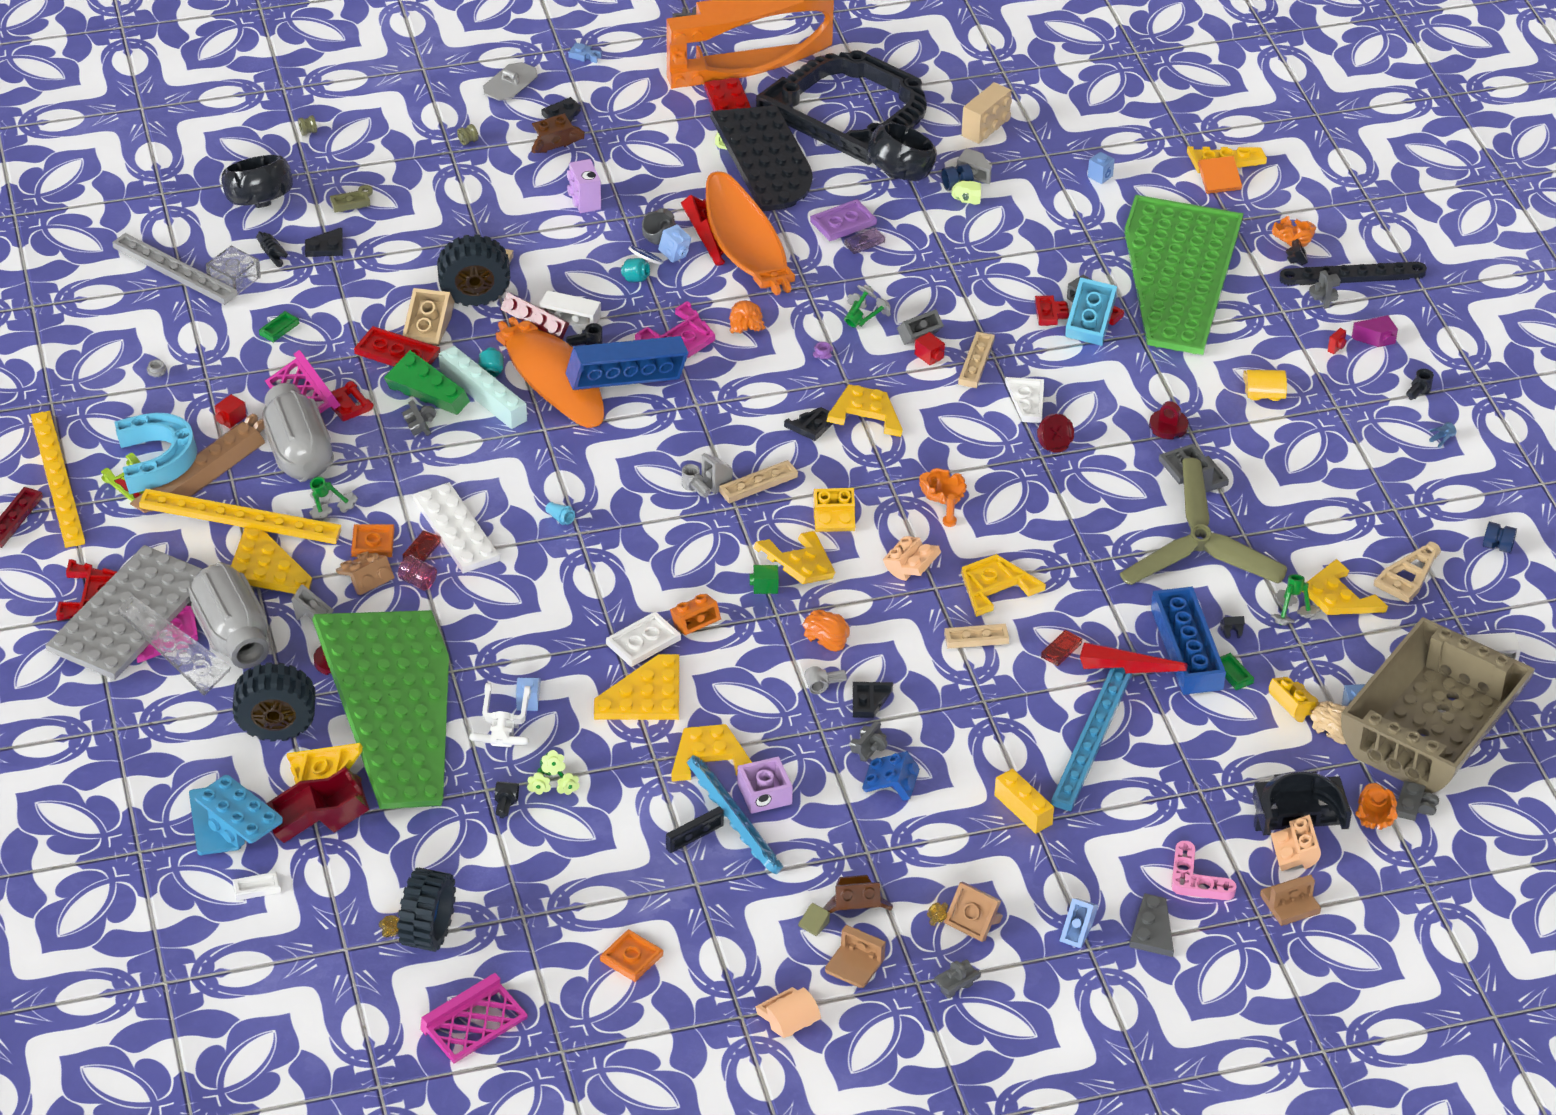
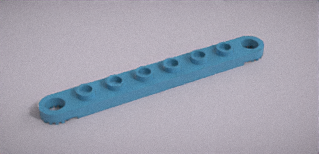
(737, 818)

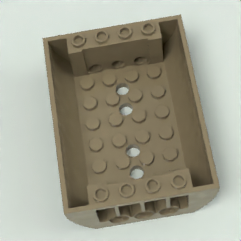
(1409, 689)

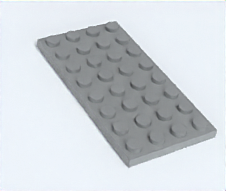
(100, 636)

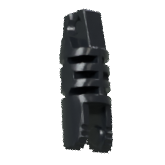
(271, 248)

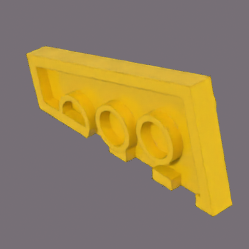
(1243, 155)

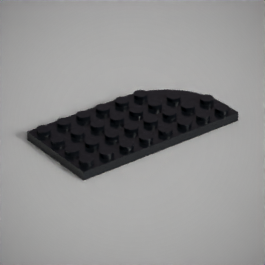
(765, 155)

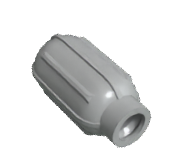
(296, 433)
(230, 614)

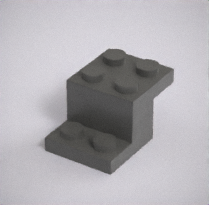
(1212, 474)

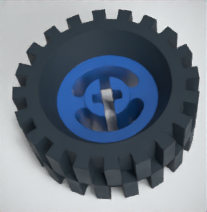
(426, 909)

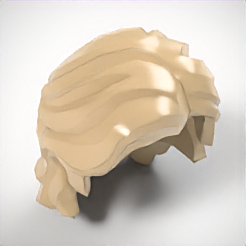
(1328, 717)

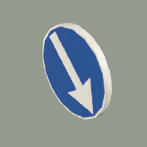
(649, 257)

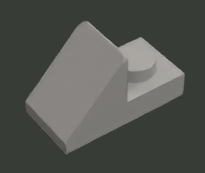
(308, 603)

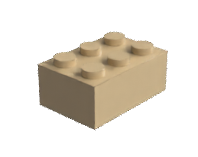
(986, 112)

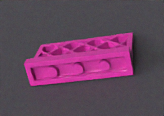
(311, 378)
(460, 1005)

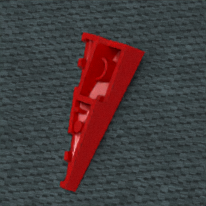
(1100, 656)

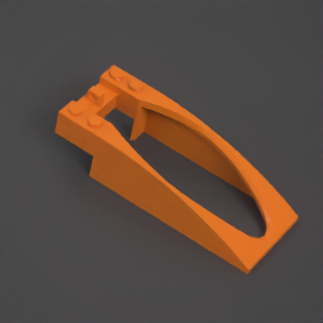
(719, 16)

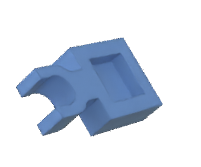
(583, 52)

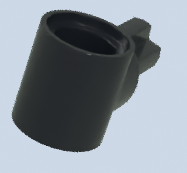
(590, 335)
(1421, 384)
(505, 795)

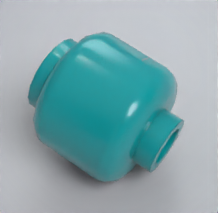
(635, 270)
(491, 361)

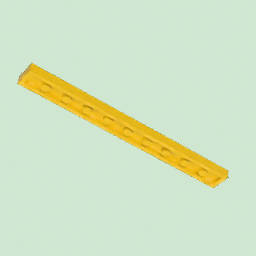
(57, 479)
(240, 516)

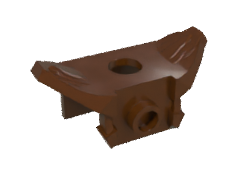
(555, 133)
(856, 893)

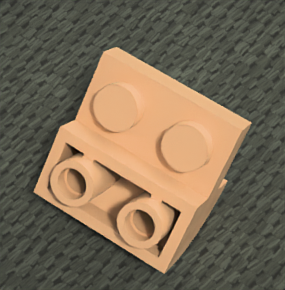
(910, 557)
(1297, 844)
(789, 1011)

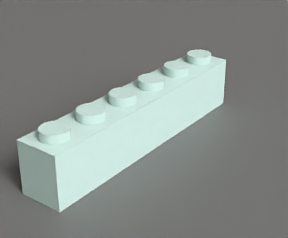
(483, 387)

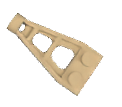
(1401, 587)

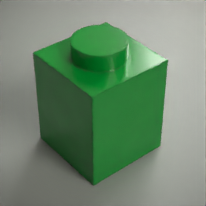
(764, 579)

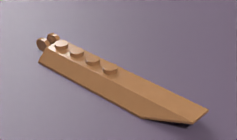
(215, 459)

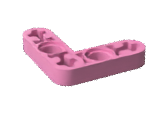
(1192, 880)

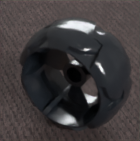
(901, 152)
(257, 180)

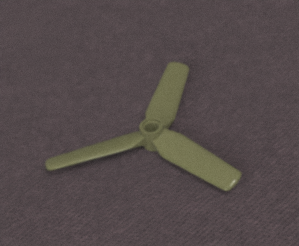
(1217, 545)

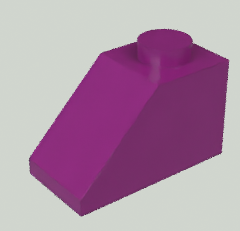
(1375, 331)

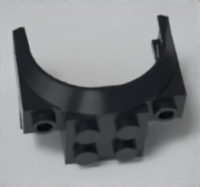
(1296, 796)

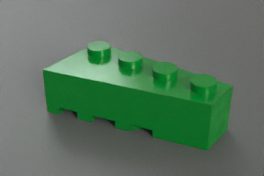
(423, 381)

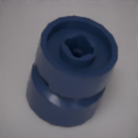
(953, 175)
(1499, 537)

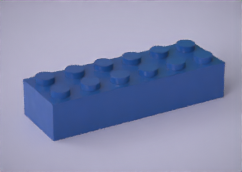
(626, 362)
(1188, 640)

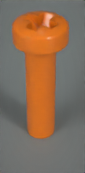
(950, 520)

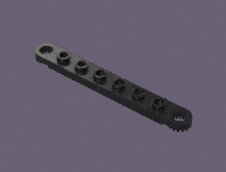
(1355, 273)

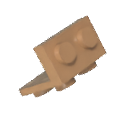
(367, 571)
(856, 957)

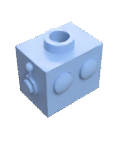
(674, 243)

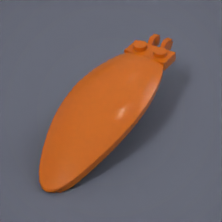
(746, 233)
(543, 365)

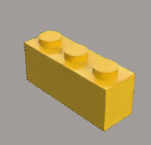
(1024, 801)

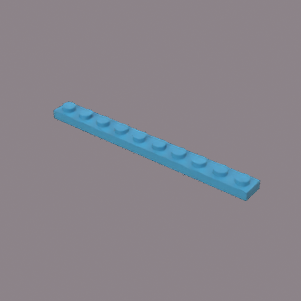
(1091, 739)

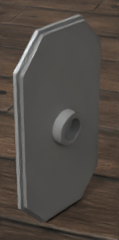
(510, 81)

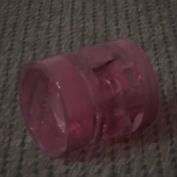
(417, 572)

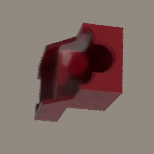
(331, 800)

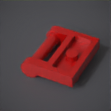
(347, 407)

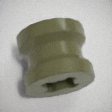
(307, 125)
(467, 134)

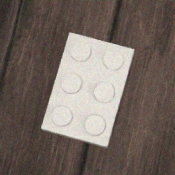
(643, 639)

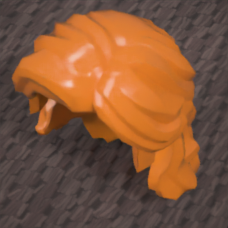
(1287, 232)
(744, 316)
(938, 485)
(828, 628)
(1376, 807)

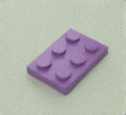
(843, 220)

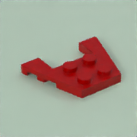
(94, 582)

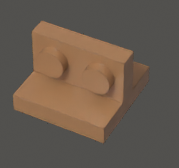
(1291, 900)
(973, 911)

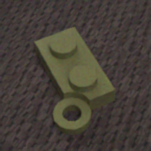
(351, 200)

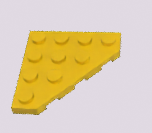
(268, 564)
(644, 694)

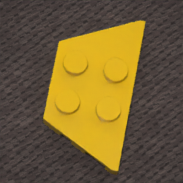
(322, 762)

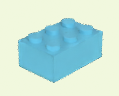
(1091, 311)

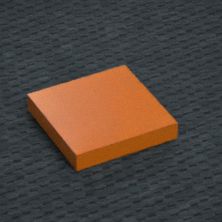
(1220, 174)
(373, 539)
(631, 955)

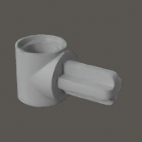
(694, 481)
(819, 679)

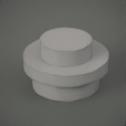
(156, 368)

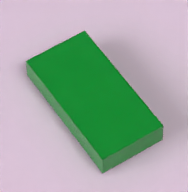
(279, 326)
(1235, 672)

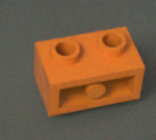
(695, 614)

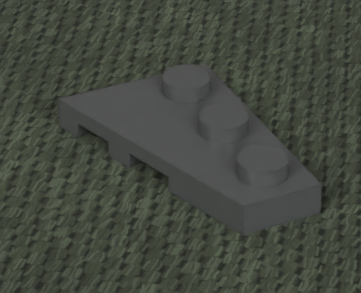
(1152, 927)

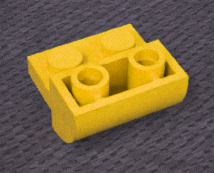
(1265, 384)
(834, 509)
(1293, 697)

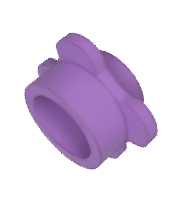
(823, 350)

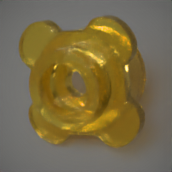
(937, 913)
(389, 925)

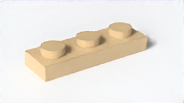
(976, 636)

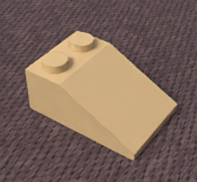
(428, 315)

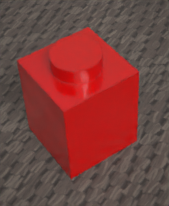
(929, 348)
(230, 411)

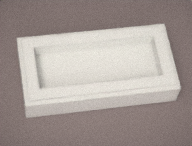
(256, 886)

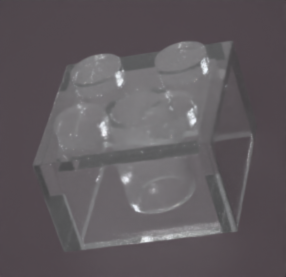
(234, 268)

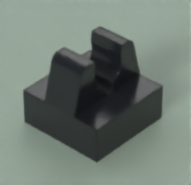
(1297, 253)
(1232, 623)

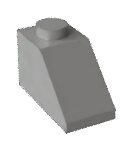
(978, 164)
(715, 472)

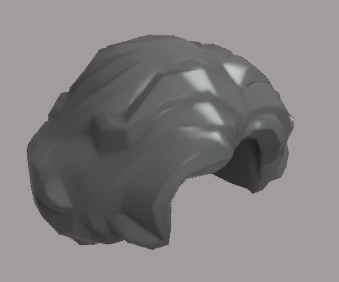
(655, 223)

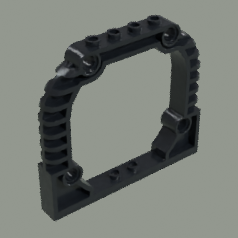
(856, 64)

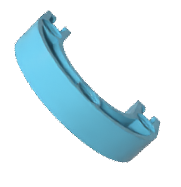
(169, 464)

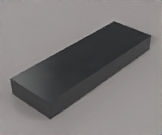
(694, 829)

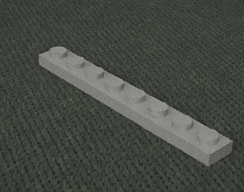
(174, 268)

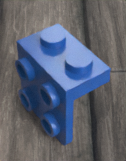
(892, 770)

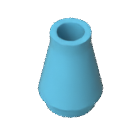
(562, 513)

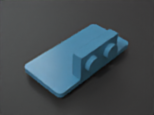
(237, 812)
(206, 839)

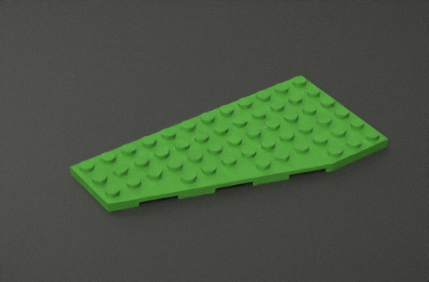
(1179, 268)
(395, 698)

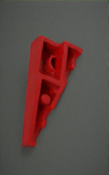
(697, 214)

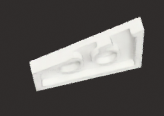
(1027, 397)

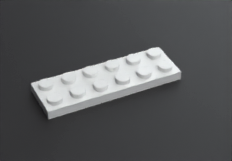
(457, 527)

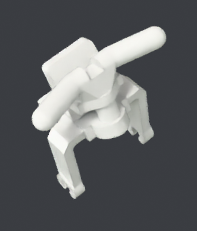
(503, 723)

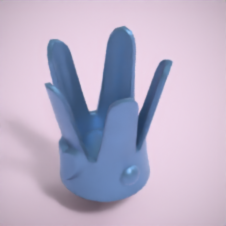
(1447, 430)

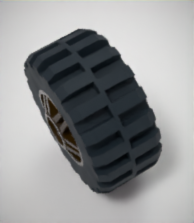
(474, 270)
(274, 701)

